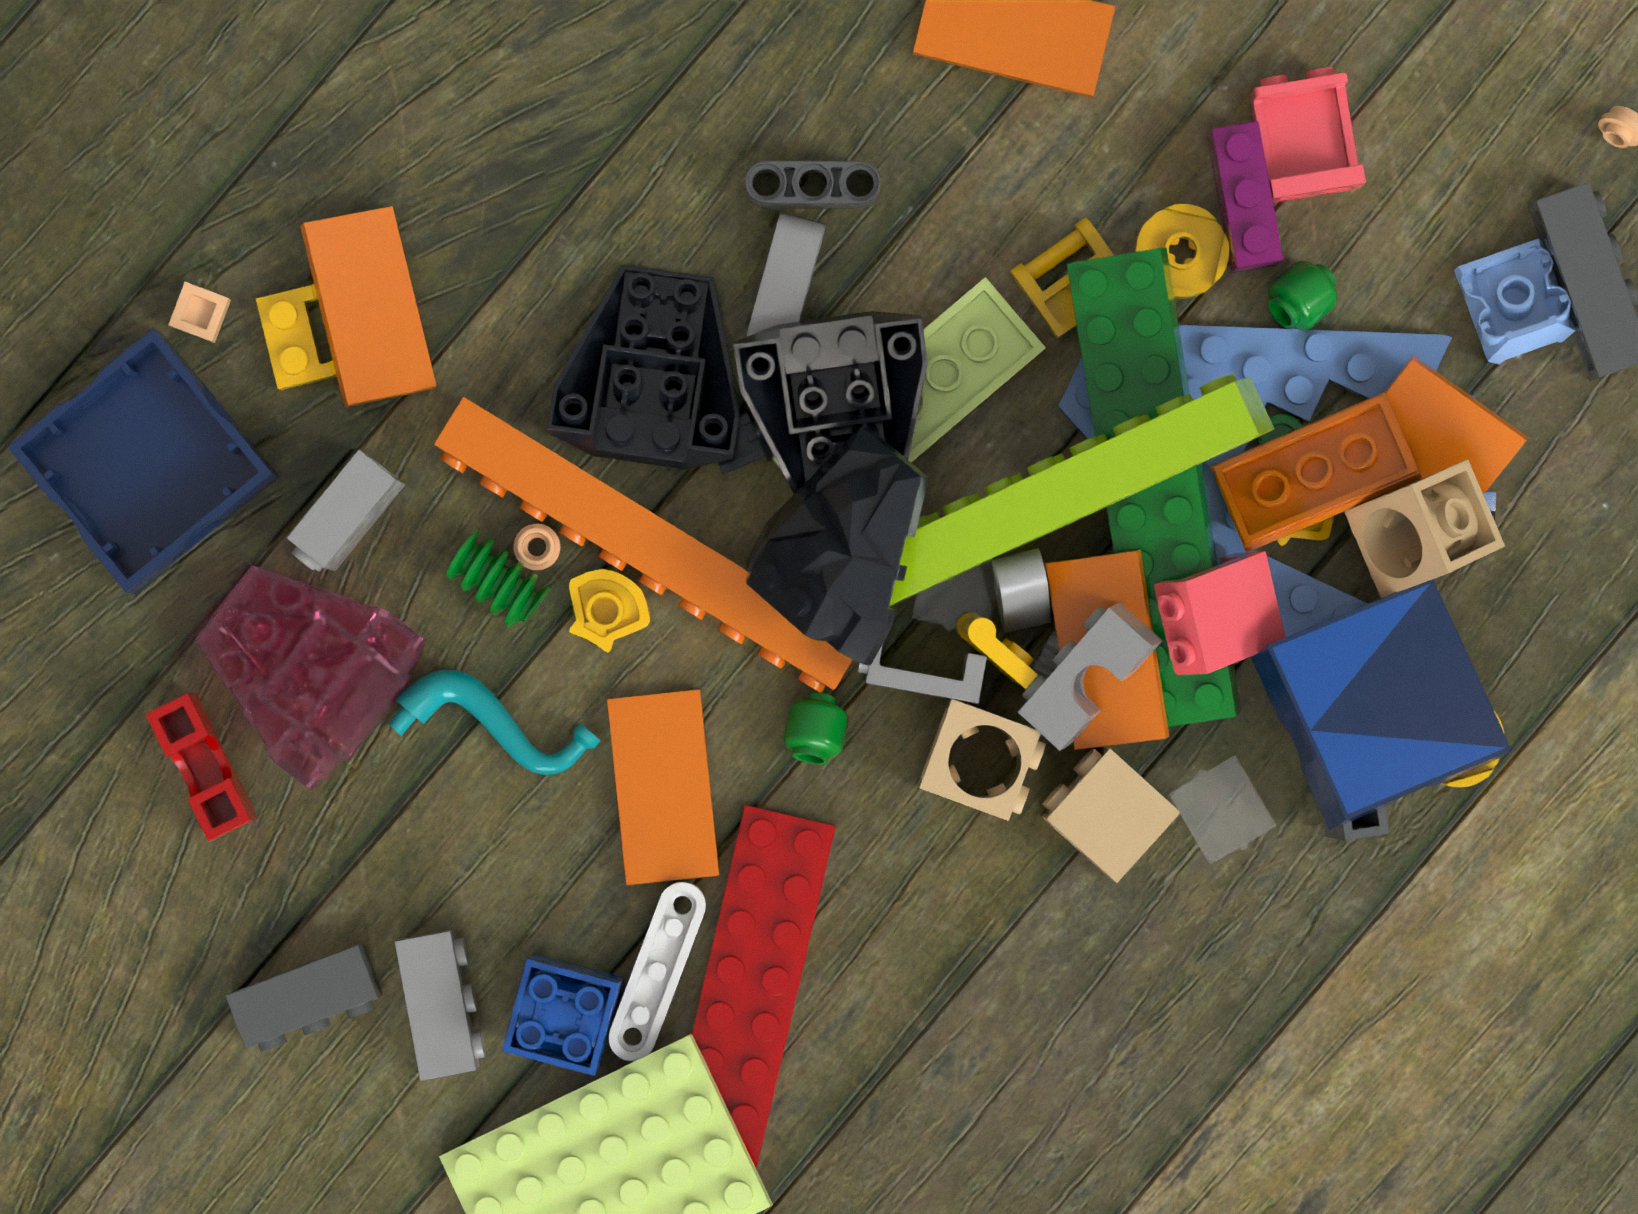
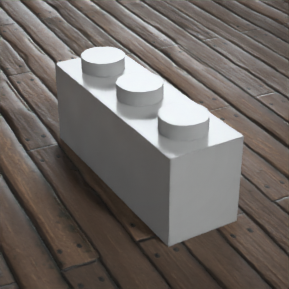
(439, 1004)

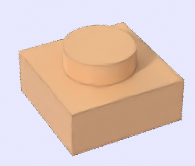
(199, 312)

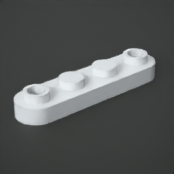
(657, 971)

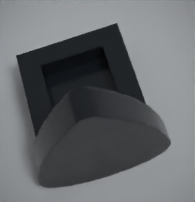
(749, 445)

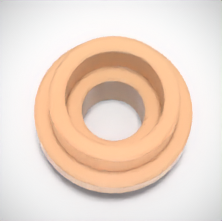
(1620, 127)
(522, 542)

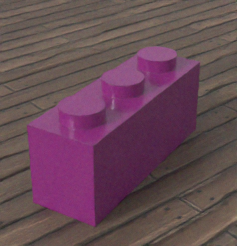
(1244, 197)

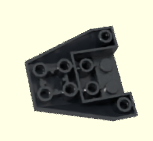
(650, 375)
(828, 378)

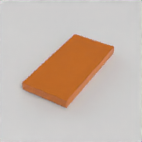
(1023, 40)
(368, 306)
(1315, 472)
(1129, 708)
(663, 787)

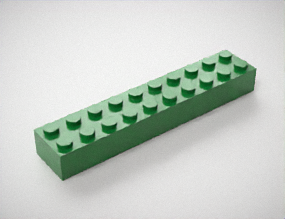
(1131, 368)

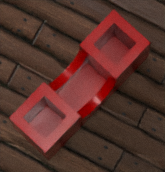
(204, 765)

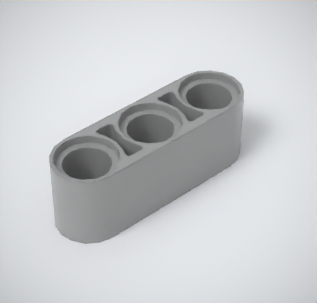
(787, 273)
(1021, 590)

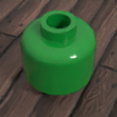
(1302, 295)
(816, 729)

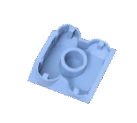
(1515, 301)

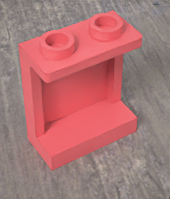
(1307, 135)
(1220, 614)

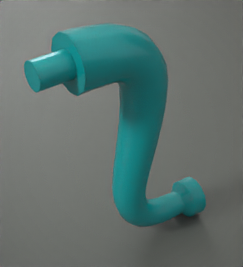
(459, 687)

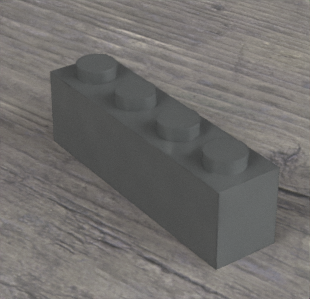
(1590, 273)

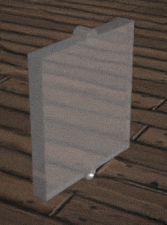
(963, 593)
(1222, 810)

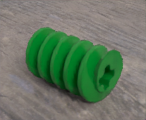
(496, 580)

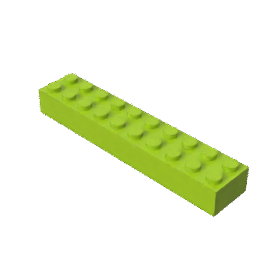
(1075, 487)

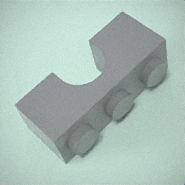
(1059, 703)

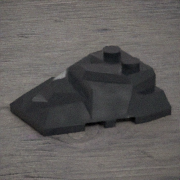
(839, 546)

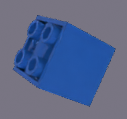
(562, 1014)

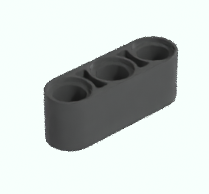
(792, 172)

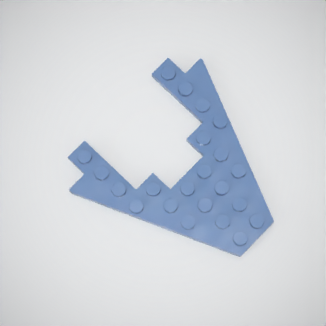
(1290, 375)

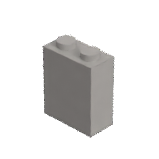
(344, 513)

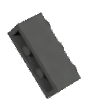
(305, 998)

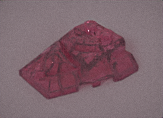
(308, 668)

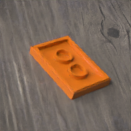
(1450, 425)

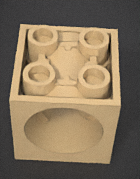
(1424, 529)
(943, 779)
(1108, 812)

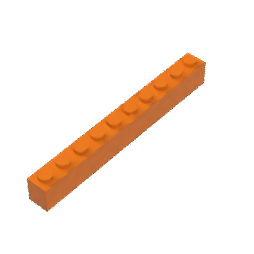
(631, 537)

